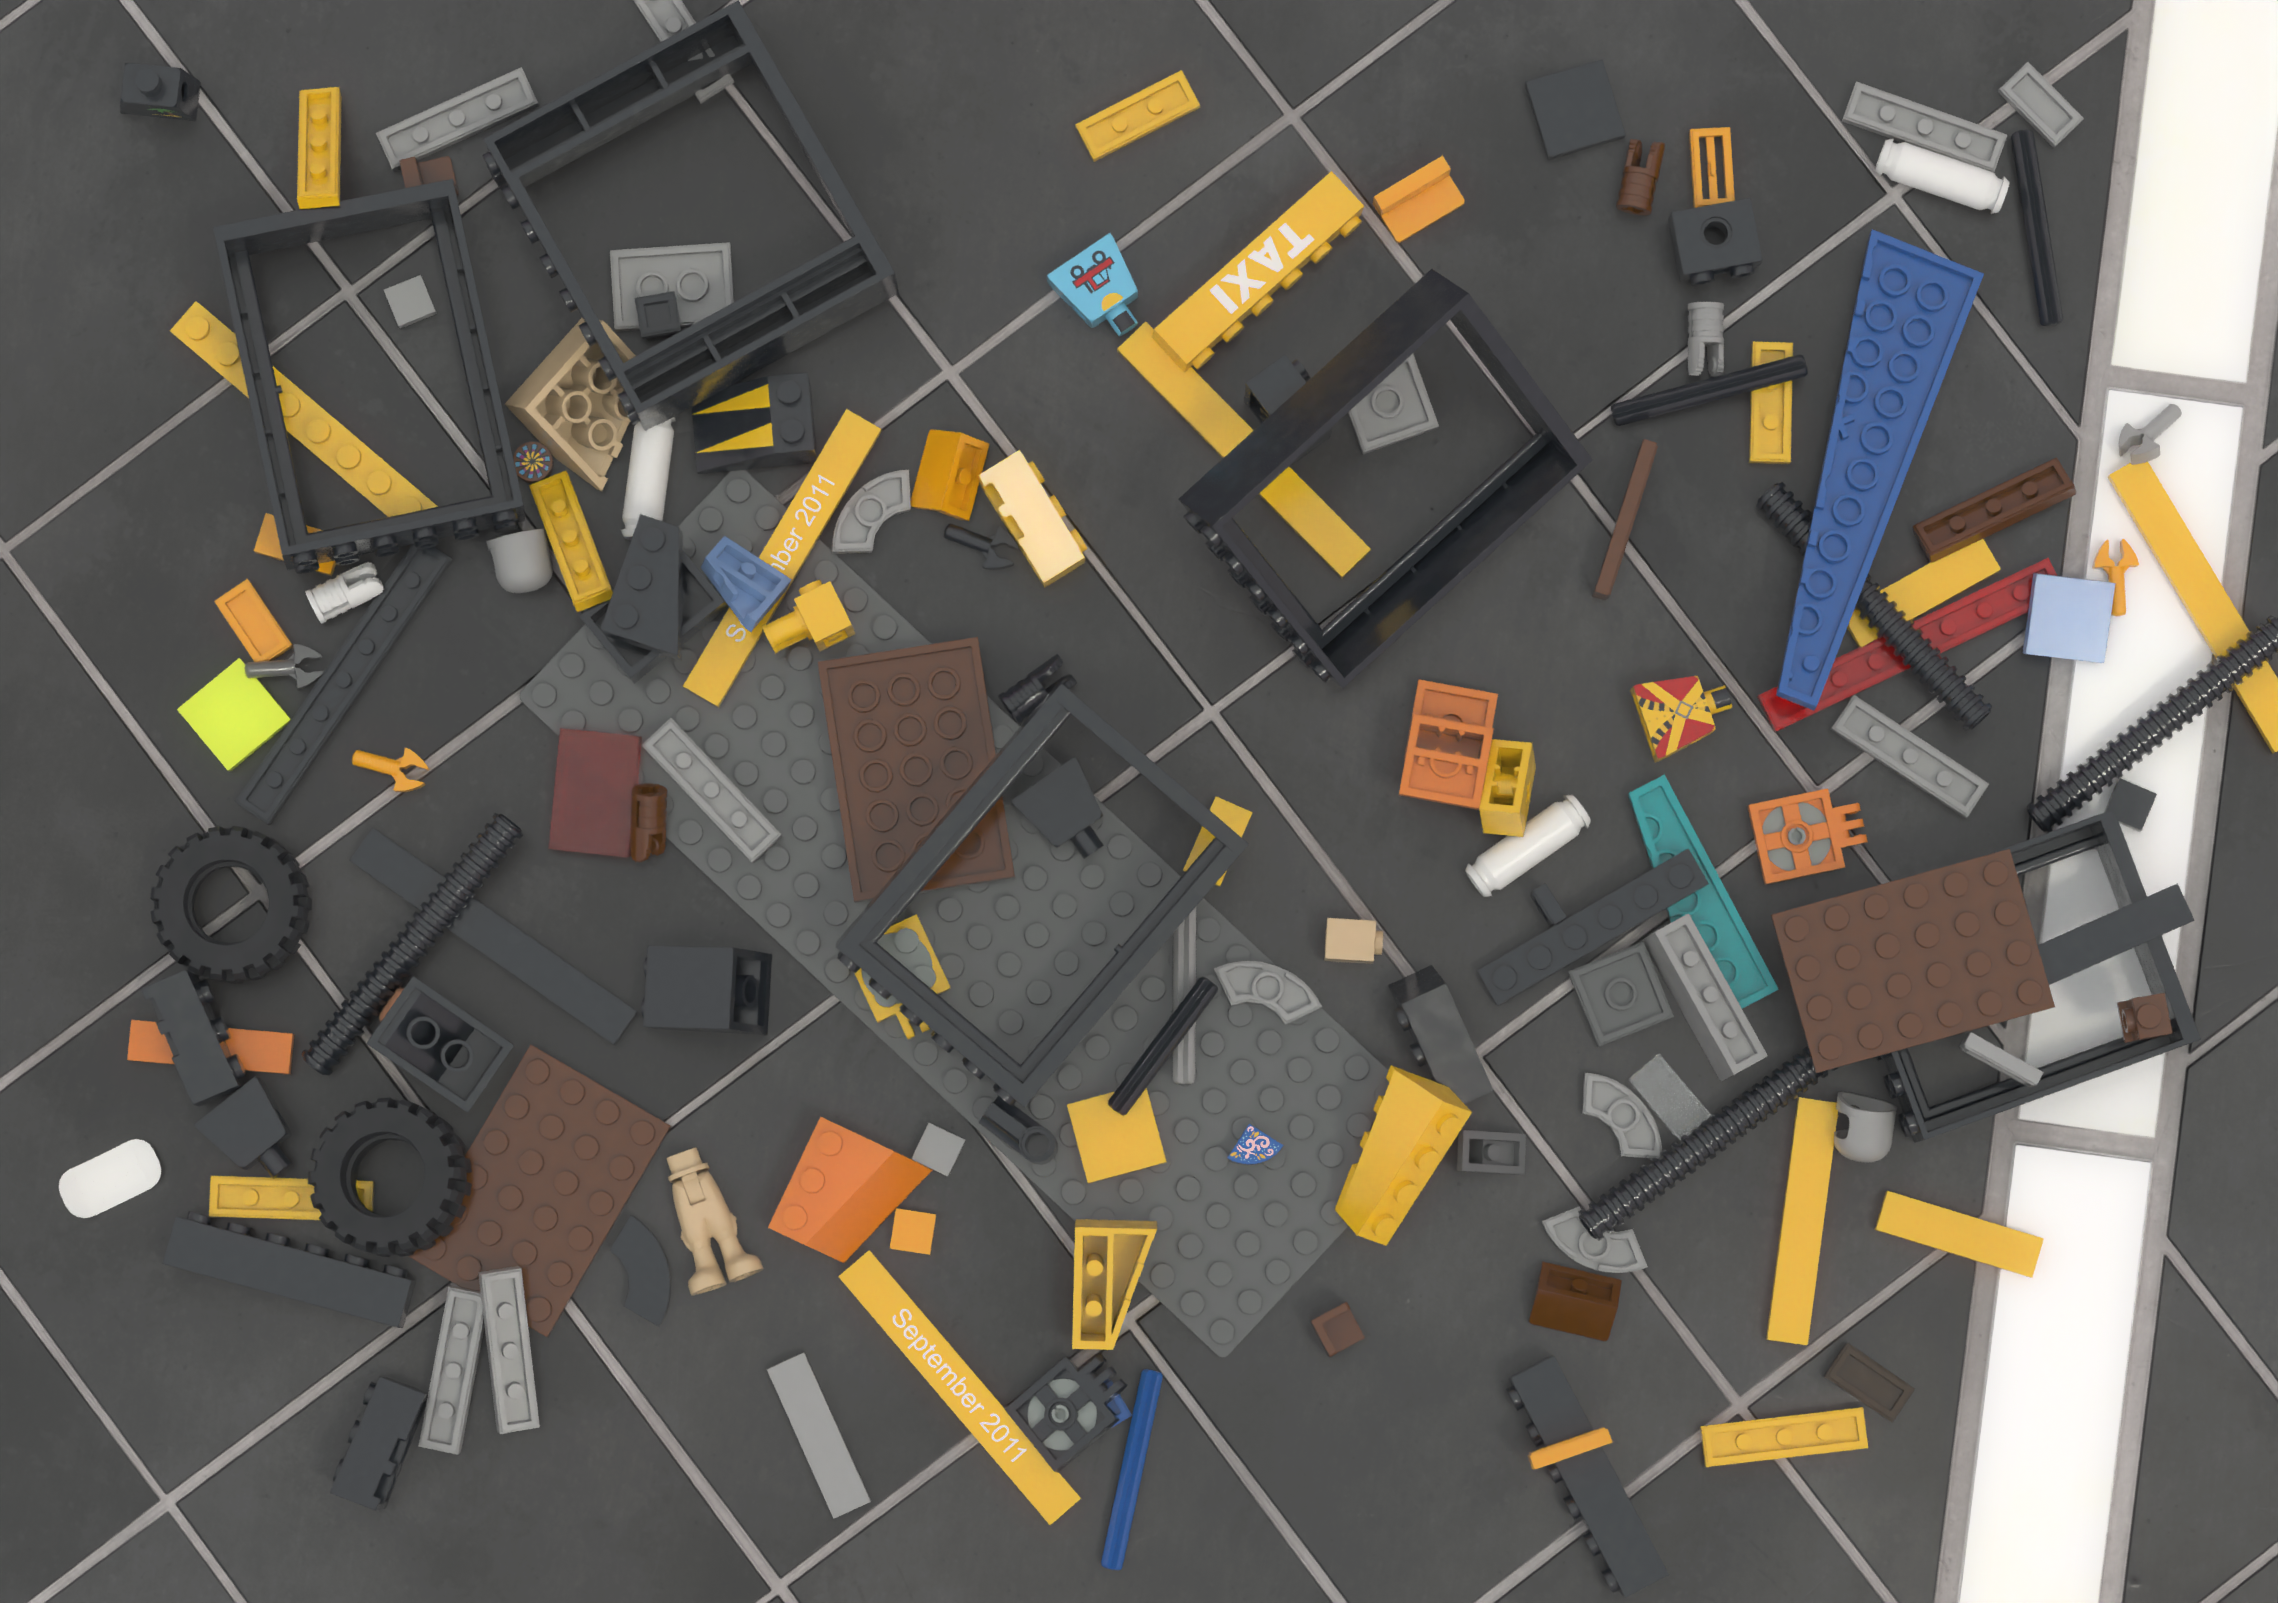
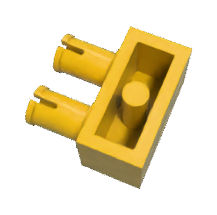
(816, 616)

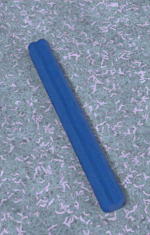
(1131, 1469)

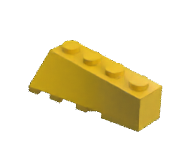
(1400, 1153)

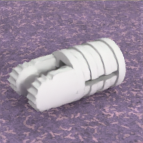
(345, 591)

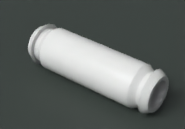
(1942, 176)
(647, 474)
(1517, 855)

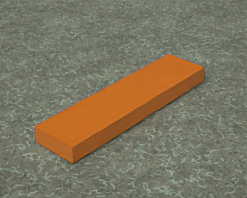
(256, 1049)

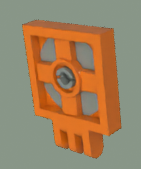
(1802, 835)

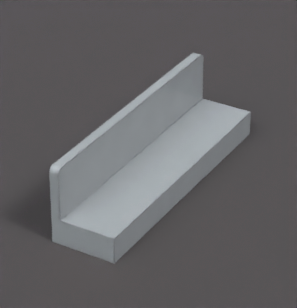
(1704, 997)

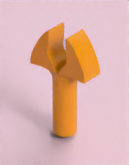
(2116, 573)
(392, 767)

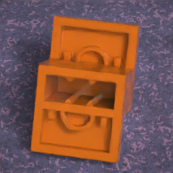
(1448, 744)

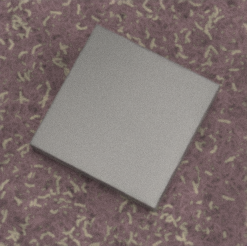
(1394, 410)

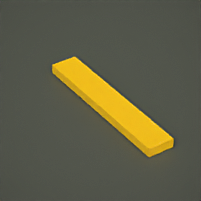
(1802, 1221)

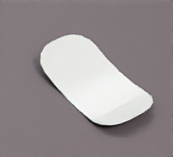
(110, 1178)

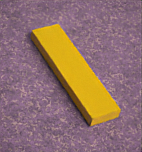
(319, 148)
(571, 541)
(1932, 586)
(271, 1197)
(1959, 1234)
(1784, 1437)

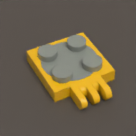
(912, 948)

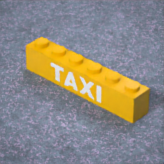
(1259, 271)

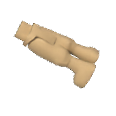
(704, 1216)

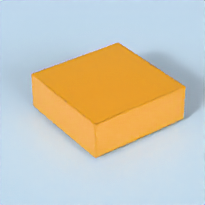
(913, 1231)

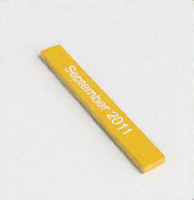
(787, 550)
(958, 1386)

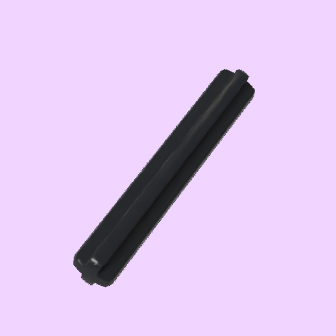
(1163, 1046)

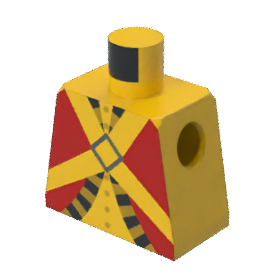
(1677, 713)

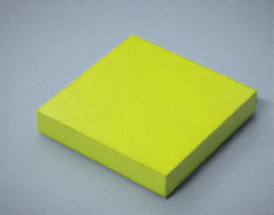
(234, 715)

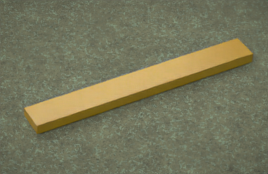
(1224, 431)
(2196, 586)

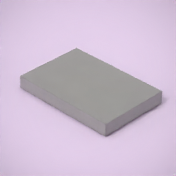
(696, 273)

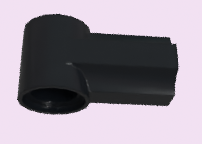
(1016, 1129)

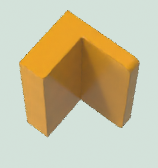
(1418, 200)
(949, 473)

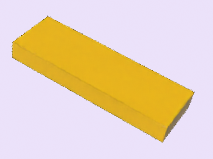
(1137, 116)
(1770, 409)

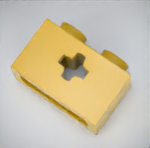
(1507, 788)

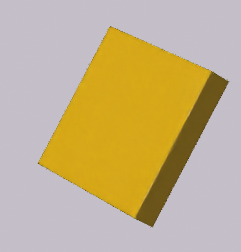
(1115, 1142)

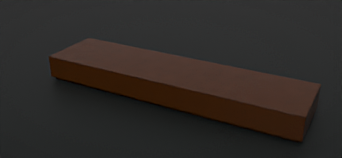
(1994, 510)
(1625, 520)

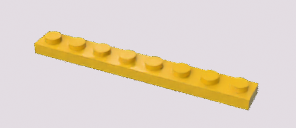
(305, 419)

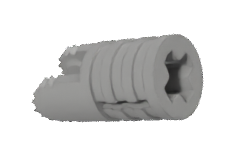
(1706, 330)

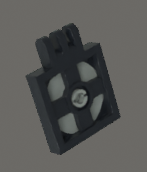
(1067, 1410)

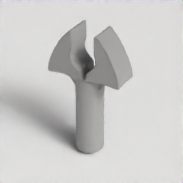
(2149, 449)

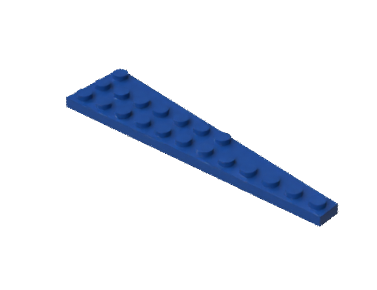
(1892, 370)

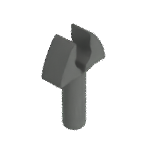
(287, 667)

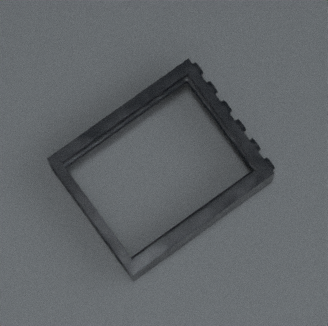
(2107, 837)

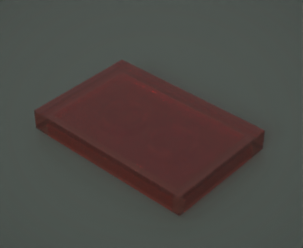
(594, 792)

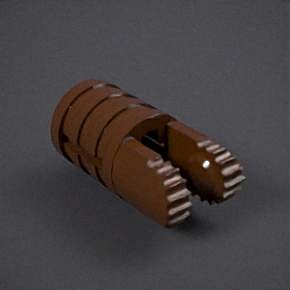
(1640, 183)
(647, 821)

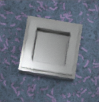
(410, 301)
(938, 1149)

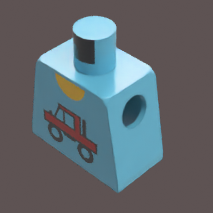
(1098, 286)

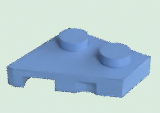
(744, 581)

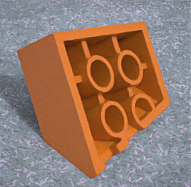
(843, 1190)

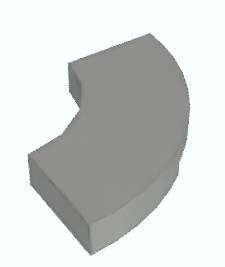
(869, 510)
(1267, 986)
(1624, 1114)
(1613, 1254)

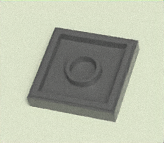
(1620, 994)

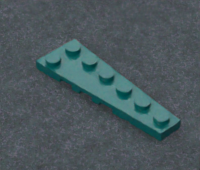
(1666, 834)

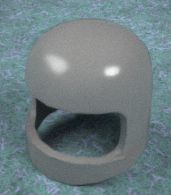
(521, 560)
(1869, 1127)

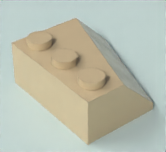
(575, 406)

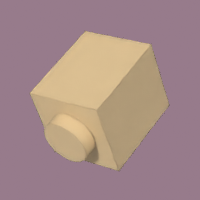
(1352, 941)

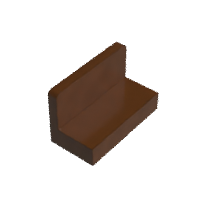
(1575, 1301)

